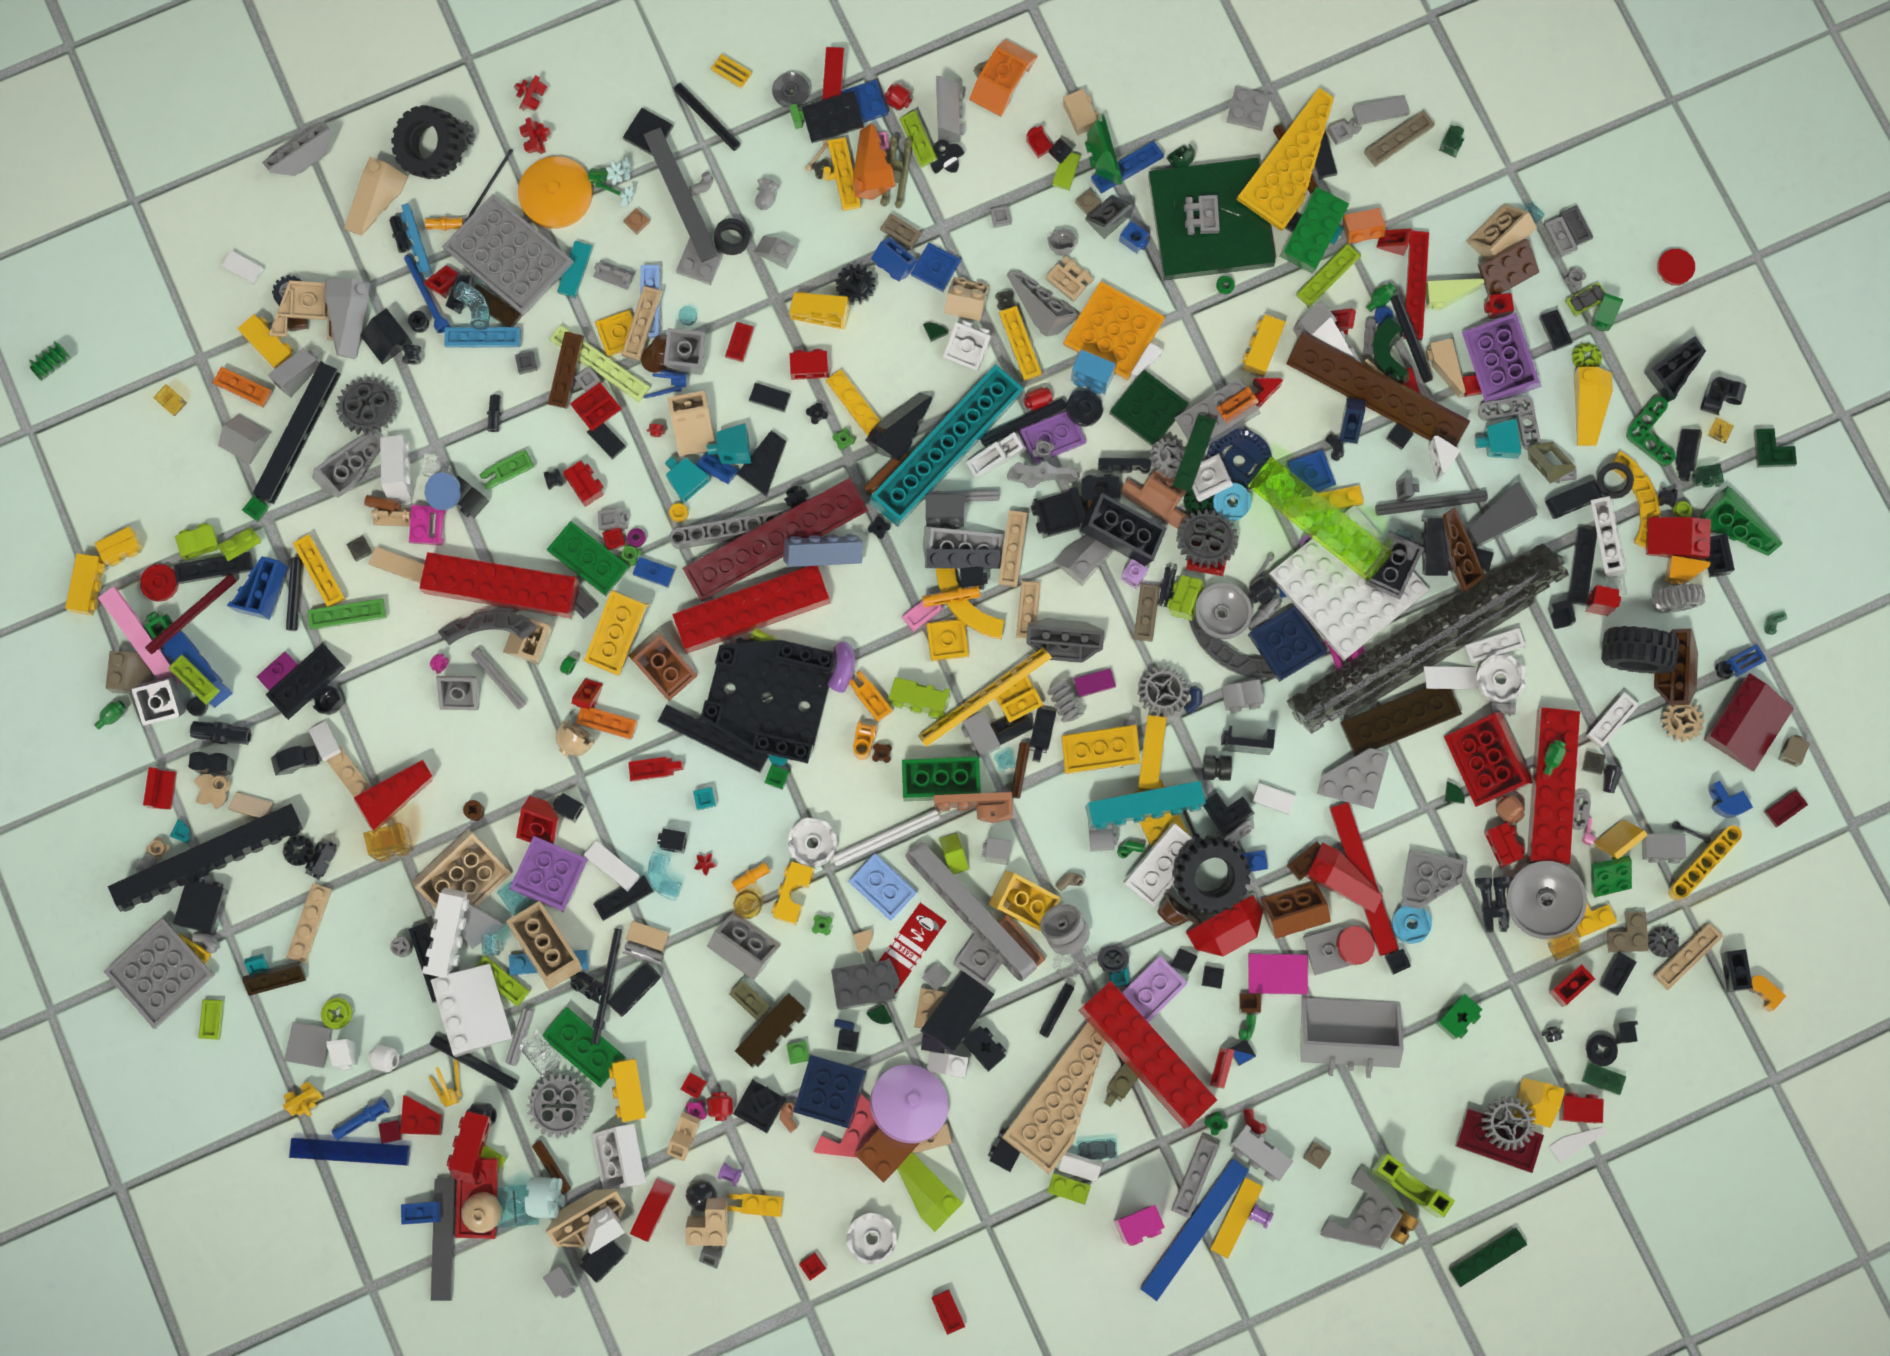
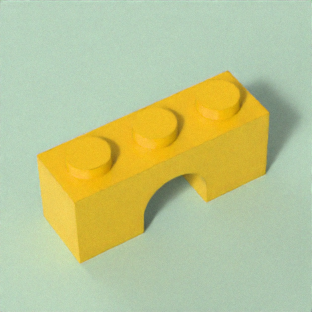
(796, 876)

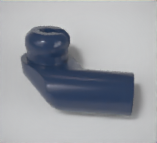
(1196, 699)

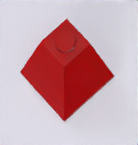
(537, 820)

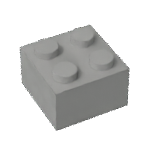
(158, 700)

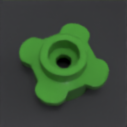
(848, 439)
(625, 554)
(826, 928)

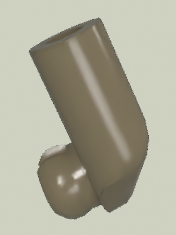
(1070, 879)

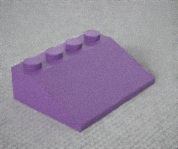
(1501, 358)

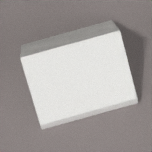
(1442, 456)

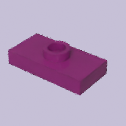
(277, 670)

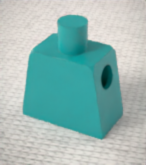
(1501, 440)
(732, 445)
(685, 478)

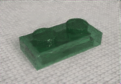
(1603, 1079)

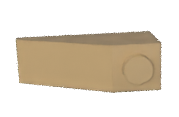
(1445, 363)

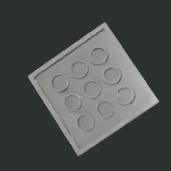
(159, 973)

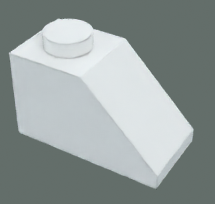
(342, 1053)
(947, 1064)
(602, 1229)

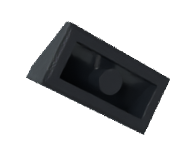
(1007, 731)

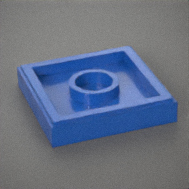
(935, 267)
(1313, 470)

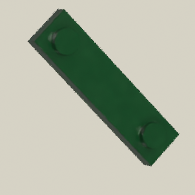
(1194, 453)

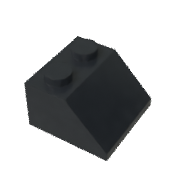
(385, 336)

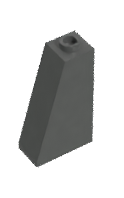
(1504, 516)

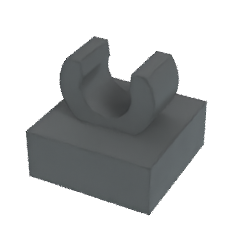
(1406, 489)
(710, 1256)

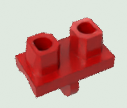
(536, 87)
(537, 135)

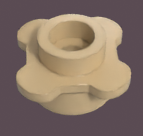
(151, 848)

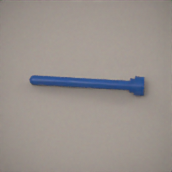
(439, 322)

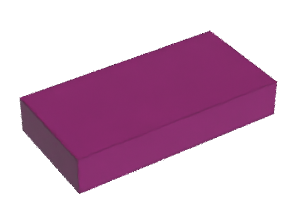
(1094, 683)

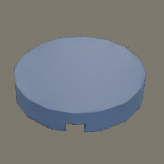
(442, 491)

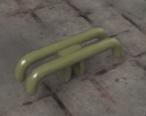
(900, 170)

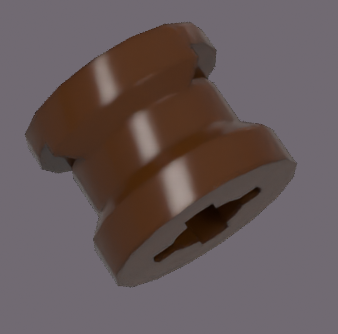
(471, 813)

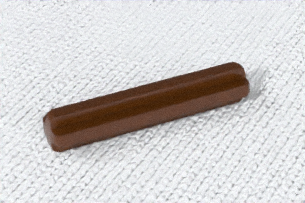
(1020, 770)
(550, 1165)

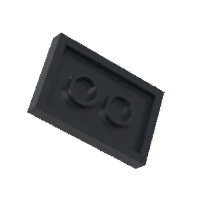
(833, 117)

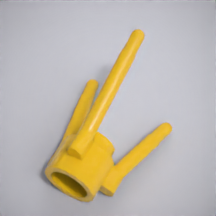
(447, 1096)

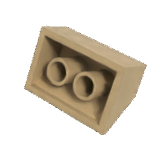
(1502, 231)

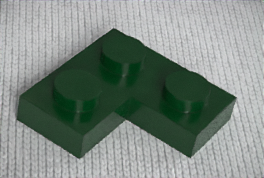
(1768, 454)

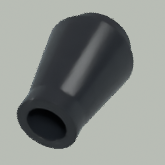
(1611, 778)

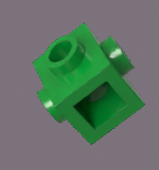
(153, 618)

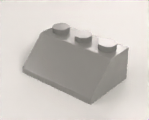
(948, 110)
(743, 945)

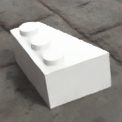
(395, 468)

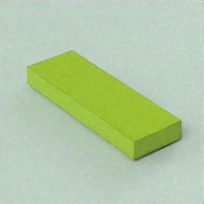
(920, 141)
(194, 679)
(506, 983)

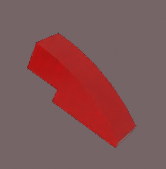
(652, 1210)

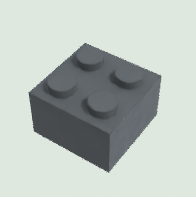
(945, 511)

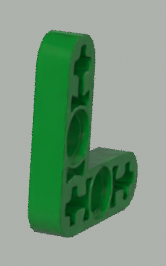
(1644, 435)

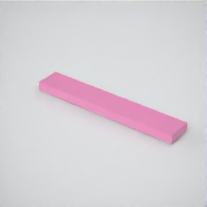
(136, 633)

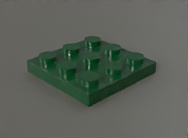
(1148, 408)

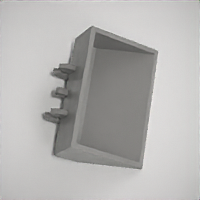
(1351, 1033)

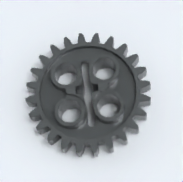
(366, 405)
(1210, 524)

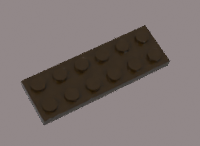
(1400, 719)

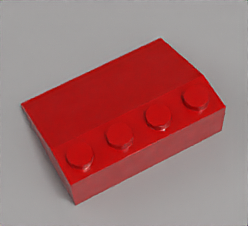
(1488, 759)

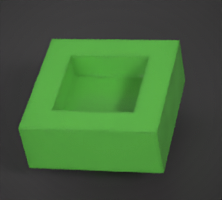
(797, 116)
(798, 1052)

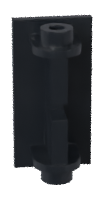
(453, 303)
(322, 852)
(584, 984)

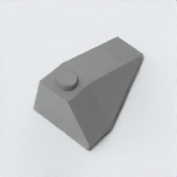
(347, 308)

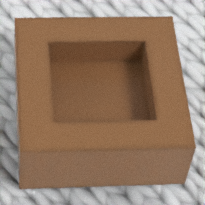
(636, 221)

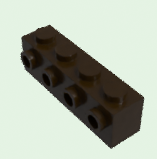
(771, 1030)

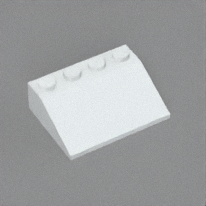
(471, 1010)

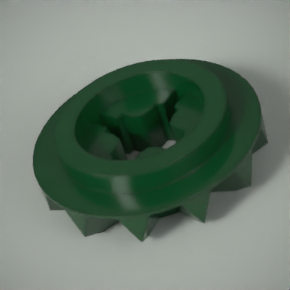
(1194, 507)

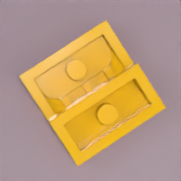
(1019, 700)

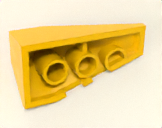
(1592, 396)

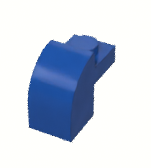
(1728, 806)

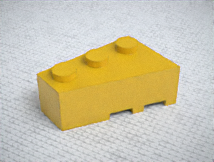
(820, 309)

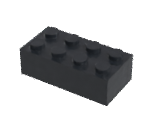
(1123, 529)

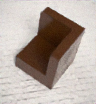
(1250, 1003)

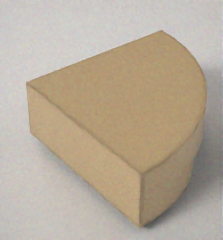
(863, 940)

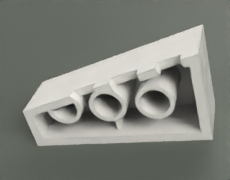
(447, 933)

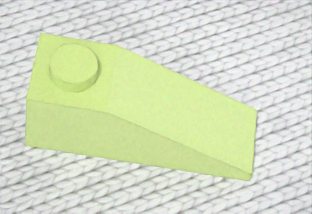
(1446, 292)

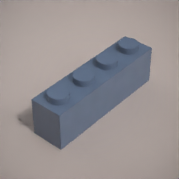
(823, 550)

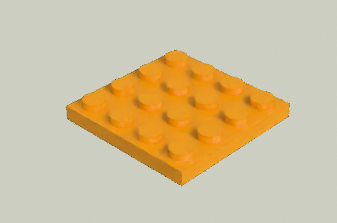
(1114, 329)

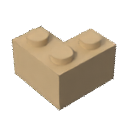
(711, 1228)

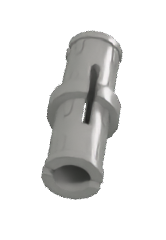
(1264, 614)
(643, 953)

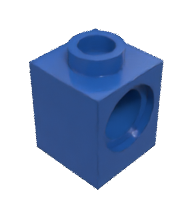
(1134, 230)

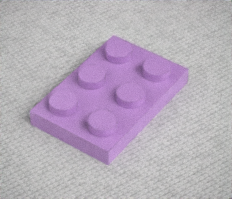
(1154, 988)

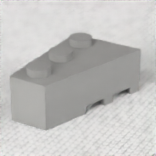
(1260, 1154)

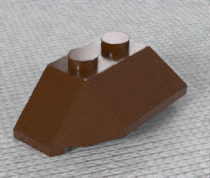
(1680, 684)

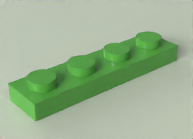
(346, 614)

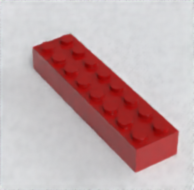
(499, 585)
(751, 608)
(1555, 794)
(1147, 1055)

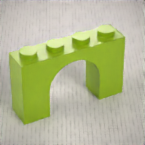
(1430, 1199)

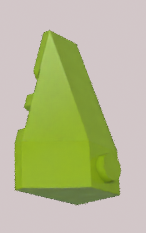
(930, 1196)

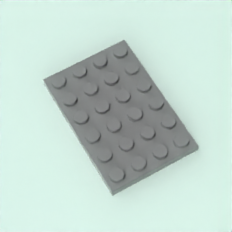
(508, 254)

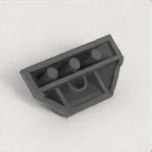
(1065, 639)

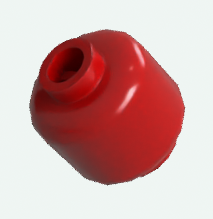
(898, 96)
(719, 1106)

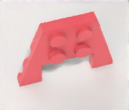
(860, 1131)

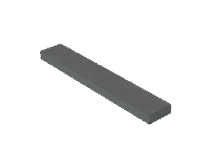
(443, 1241)

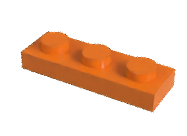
(242, 387)
(607, 722)

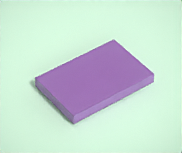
(1055, 430)

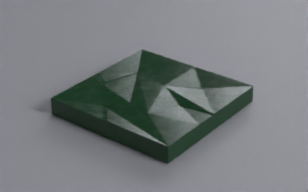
(1243, 235)

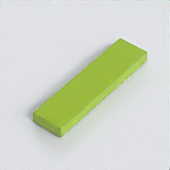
(1328, 275)

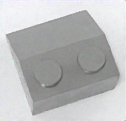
(685, 350)

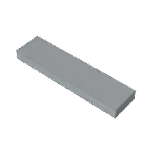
(1195, 1177)

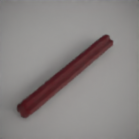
(190, 614)

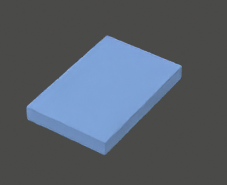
(882, 887)

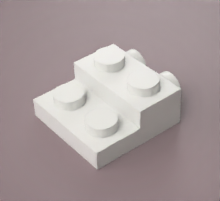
(967, 345)

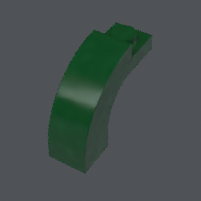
(1385, 338)

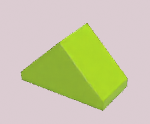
(954, 853)

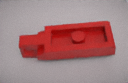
(653, 768)

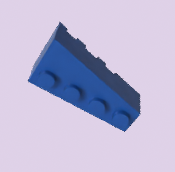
(182, 645)

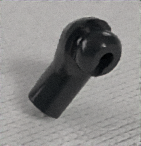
(1338, 449)

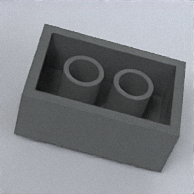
(863, 985)

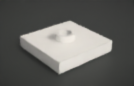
(1211, 478)

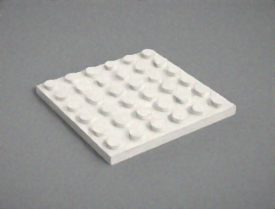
(1337, 598)

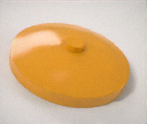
(555, 192)

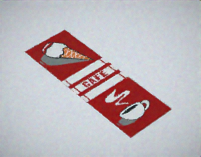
(912, 943)

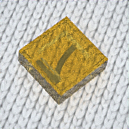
(1720, 430)

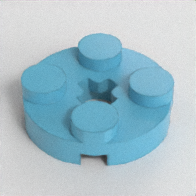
(1240, 508)
(1405, 933)

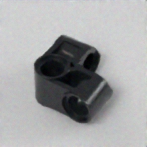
(1731, 392)

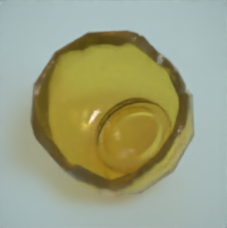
(748, 903)

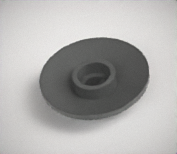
(790, 82)

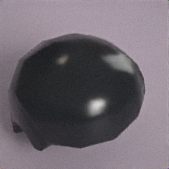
(328, 701)
(698, 1193)

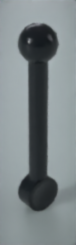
(1676, 825)
(1195, 835)

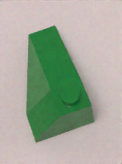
(1734, 517)

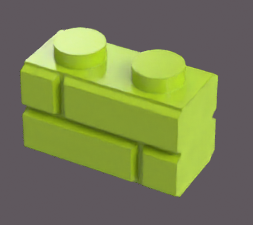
(1185, 597)

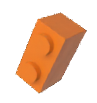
(1364, 225)

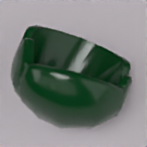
(1182, 156)

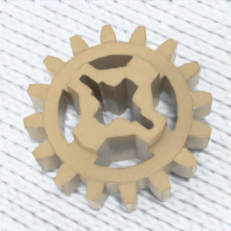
(1690, 723)

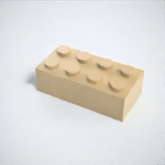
(544, 945)

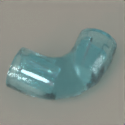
(476, 303)
(659, 878)

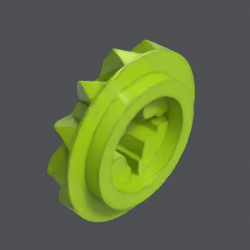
(1578, 356)
(335, 1004)

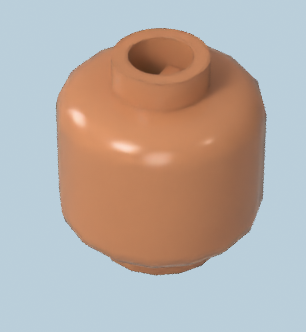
(1510, 809)

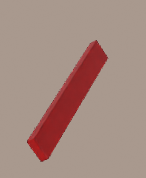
(1356, 854)

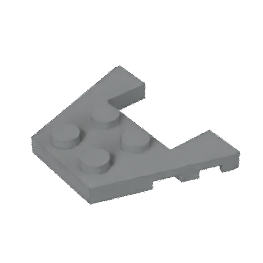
(1372, 1222)

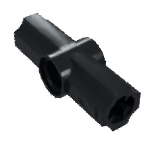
(220, 733)

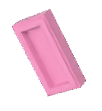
(919, 615)

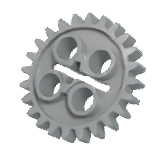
(558, 1124)

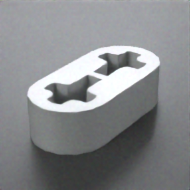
(1584, 812)

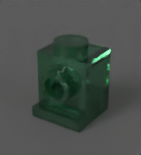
(1452, 141)
(1708, 476)

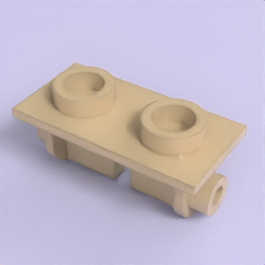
(393, 518)

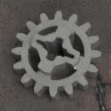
(1166, 457)

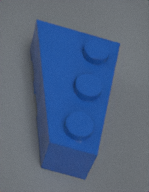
(261, 589)

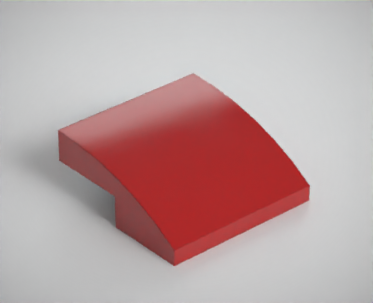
(595, 406)

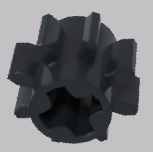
(795, 496)

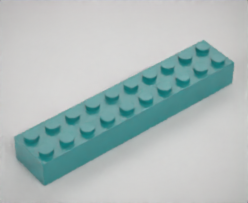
(946, 445)

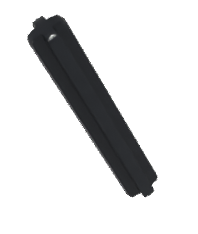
(294, 594)

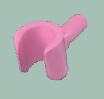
(1587, 837)

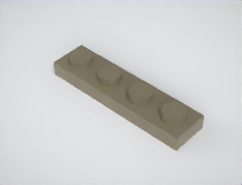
(1399, 138)

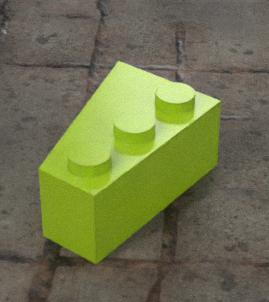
(919, 698)

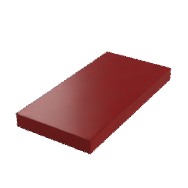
(487, 1182)

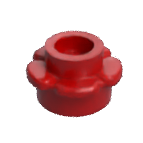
(656, 430)

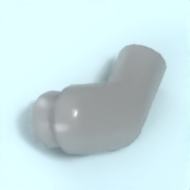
(704, 184)
(208, 939)

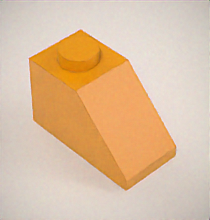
(1682, 570)

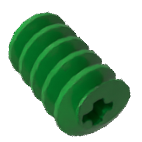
(49, 359)

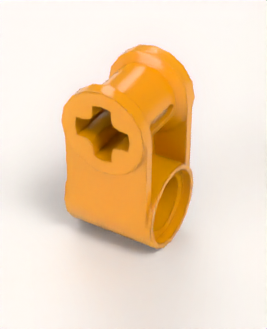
(864, 736)

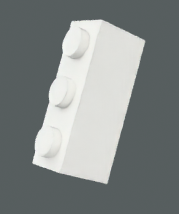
(618, 1157)

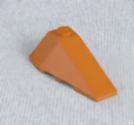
(871, 171)

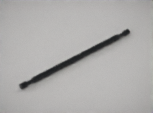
(489, 185)

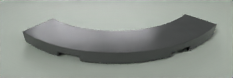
(488, 620)
(1228, 657)

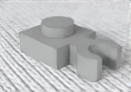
(1343, 132)

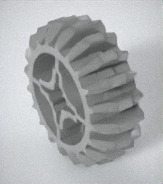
(1678, 598)
(1154, 705)
(1510, 1132)

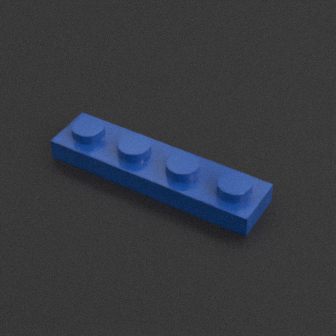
(1131, 165)

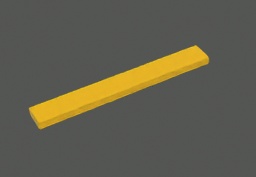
(984, 696)

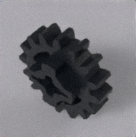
(847, 286)

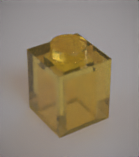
(1564, 946)

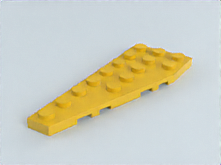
(1284, 176)

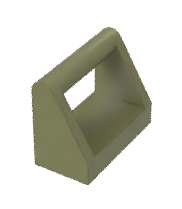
(1550, 472)

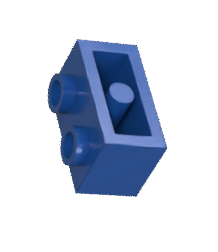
(894, 259)

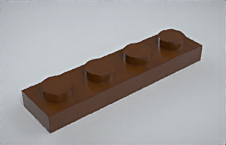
(565, 370)

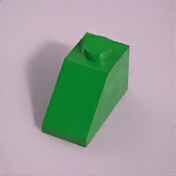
(1606, 312)

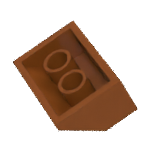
(1295, 910)

